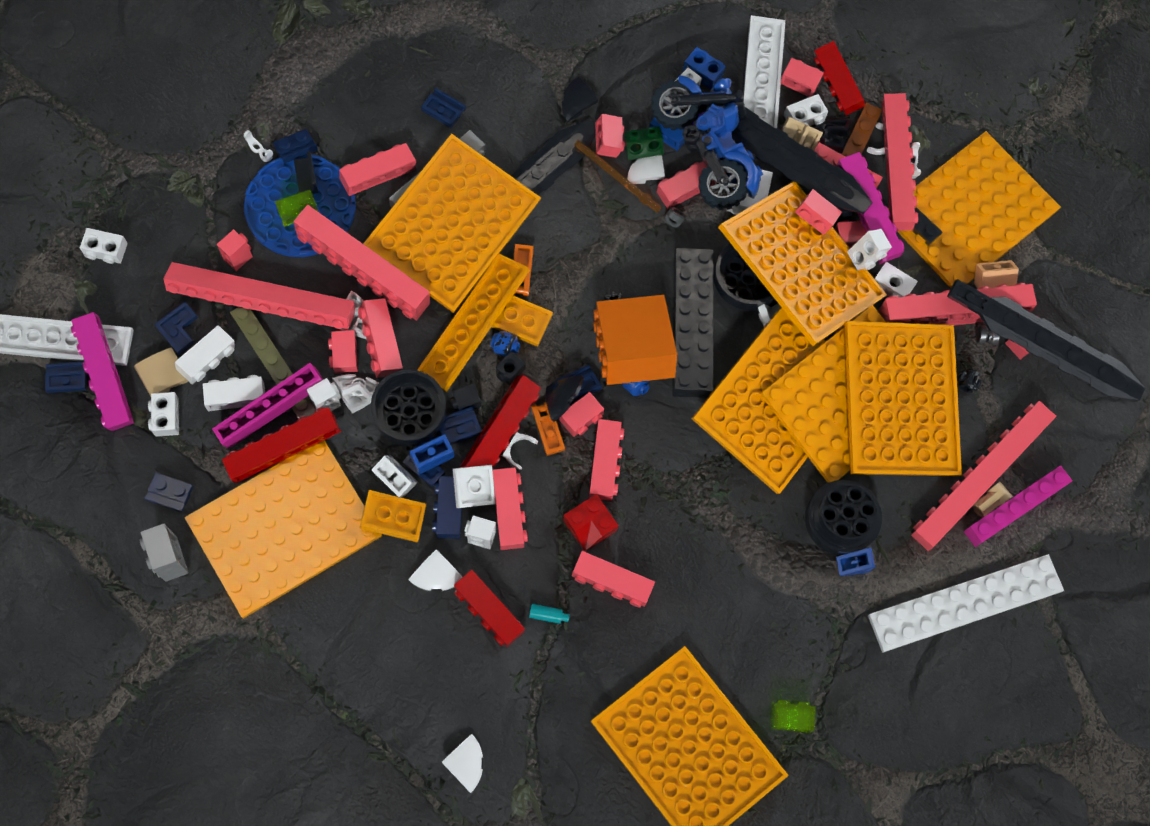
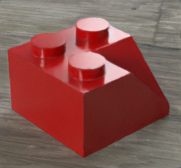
(590, 522)

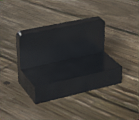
(306, 174)

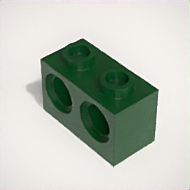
(643, 143)

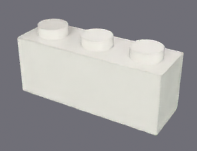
(205, 355)
(232, 393)

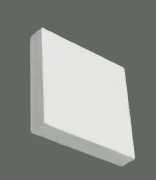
(474, 486)

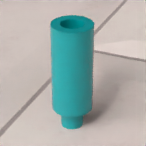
(548, 614)

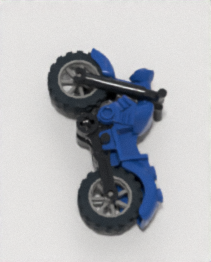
(711, 137)

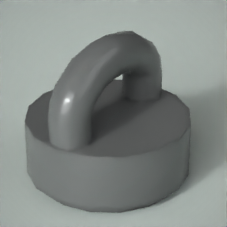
(676, 215)

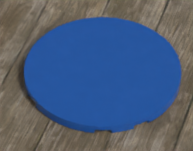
(280, 181)

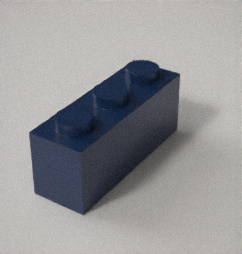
(448, 516)

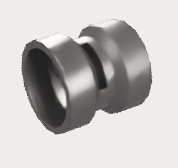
(985, 335)

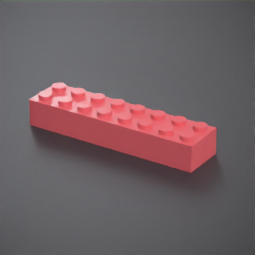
(362, 263)
(941, 310)

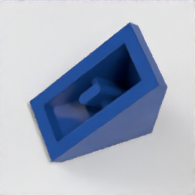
(856, 562)

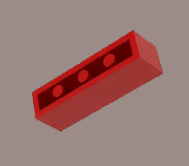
(840, 78)
(489, 609)

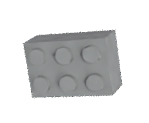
(163, 552)

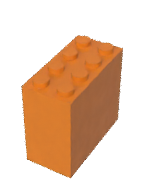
(634, 339)

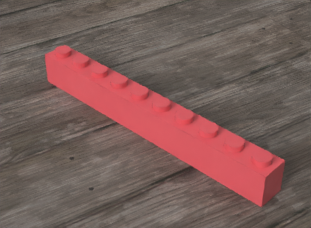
(259, 296)
(982, 477)

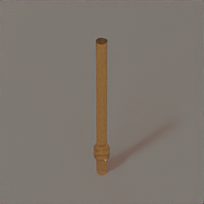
(644, 198)

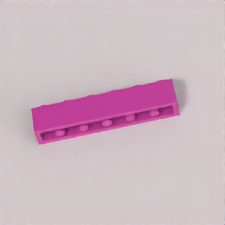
(877, 214)
(102, 372)
(267, 406)
(1017, 506)

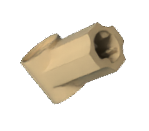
(994, 498)

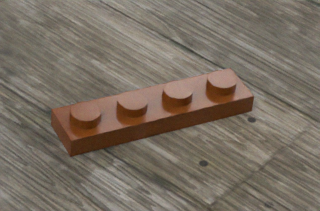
(862, 130)

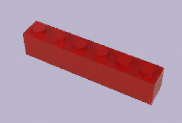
(503, 423)
(281, 445)

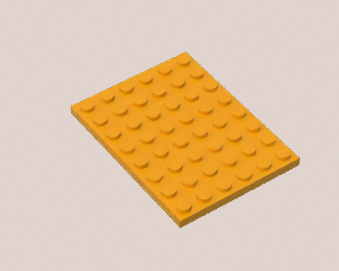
(981, 207)
(452, 222)
(800, 265)
(902, 399)
(815, 404)
(742, 418)
(281, 528)
(689, 746)

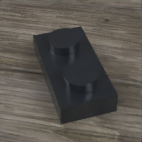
(926, 228)

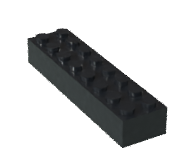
(693, 322)

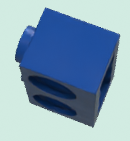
(706, 64)

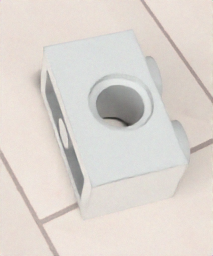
(891, 274)

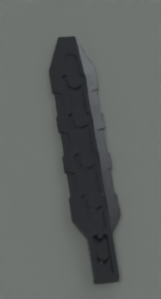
(555, 157)
(799, 163)
(1050, 343)

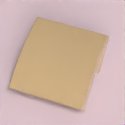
(802, 133)
(159, 372)

